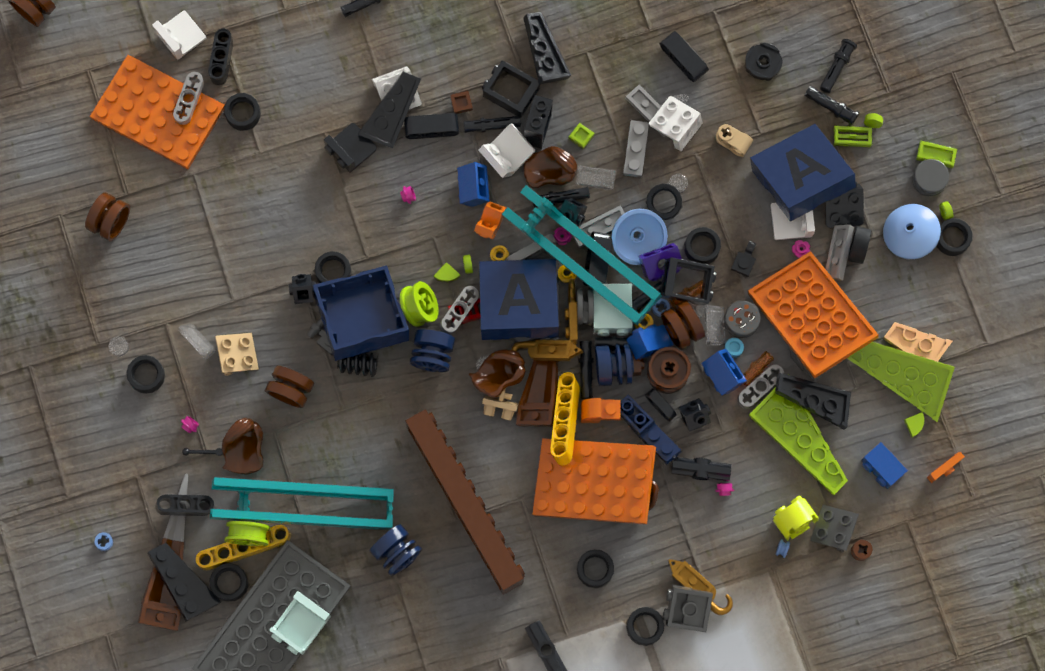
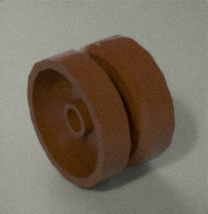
(33, 9)
(107, 216)
(683, 325)
(671, 359)
(289, 386)

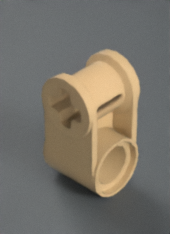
(735, 141)

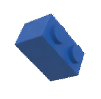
(473, 184)
(649, 340)
(723, 372)
(883, 466)

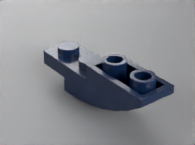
(647, 430)

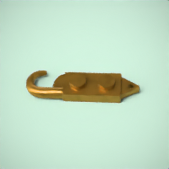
(571, 313)
(549, 349)
(689, 577)

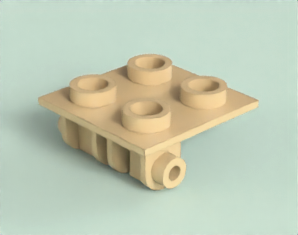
(236, 353)

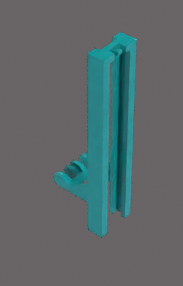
(546, 207)
(247, 486)

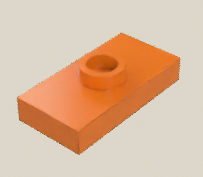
(946, 468)

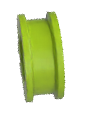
(419, 304)
(247, 533)

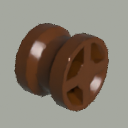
(858, 552)

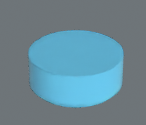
(734, 347)

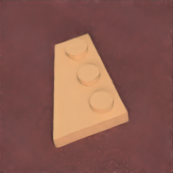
(916, 342)

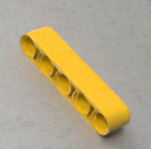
(567, 426)
(235, 555)

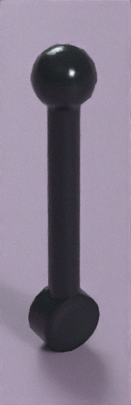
(218, 451)

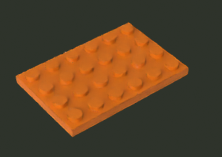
(142, 106)
(813, 314)
(598, 484)

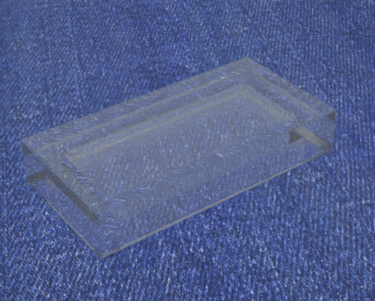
(595, 177)

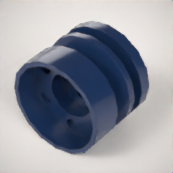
(433, 349)
(613, 364)
(395, 550)

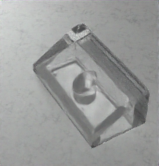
(714, 325)
(197, 340)

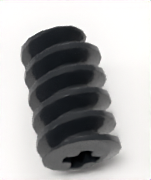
(359, 363)

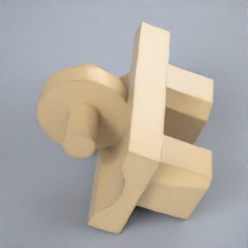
(508, 407)

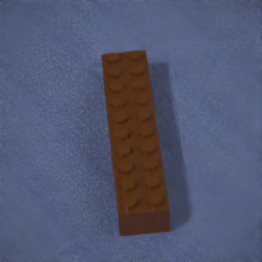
(464, 501)

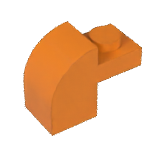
(490, 220)
(595, 410)

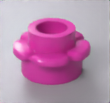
(408, 194)
(561, 231)
(796, 248)
(189, 424)
(724, 489)

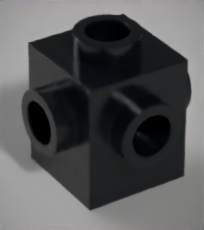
(573, 211)
(302, 288)
(695, 414)

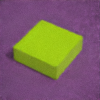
(581, 135)

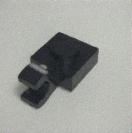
(744, 262)

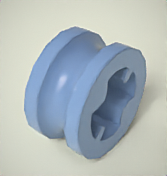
(660, 301)
(99, 537)
(782, 548)

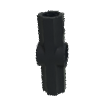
(701, 469)
(539, 639)

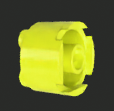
(795, 518)

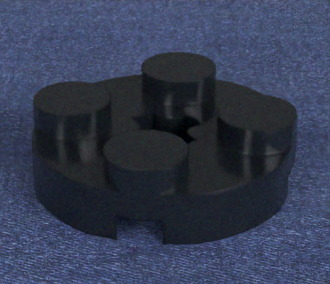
(761, 51)

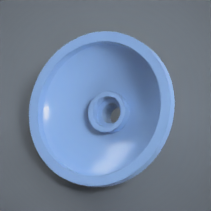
(651, 234)
(914, 242)

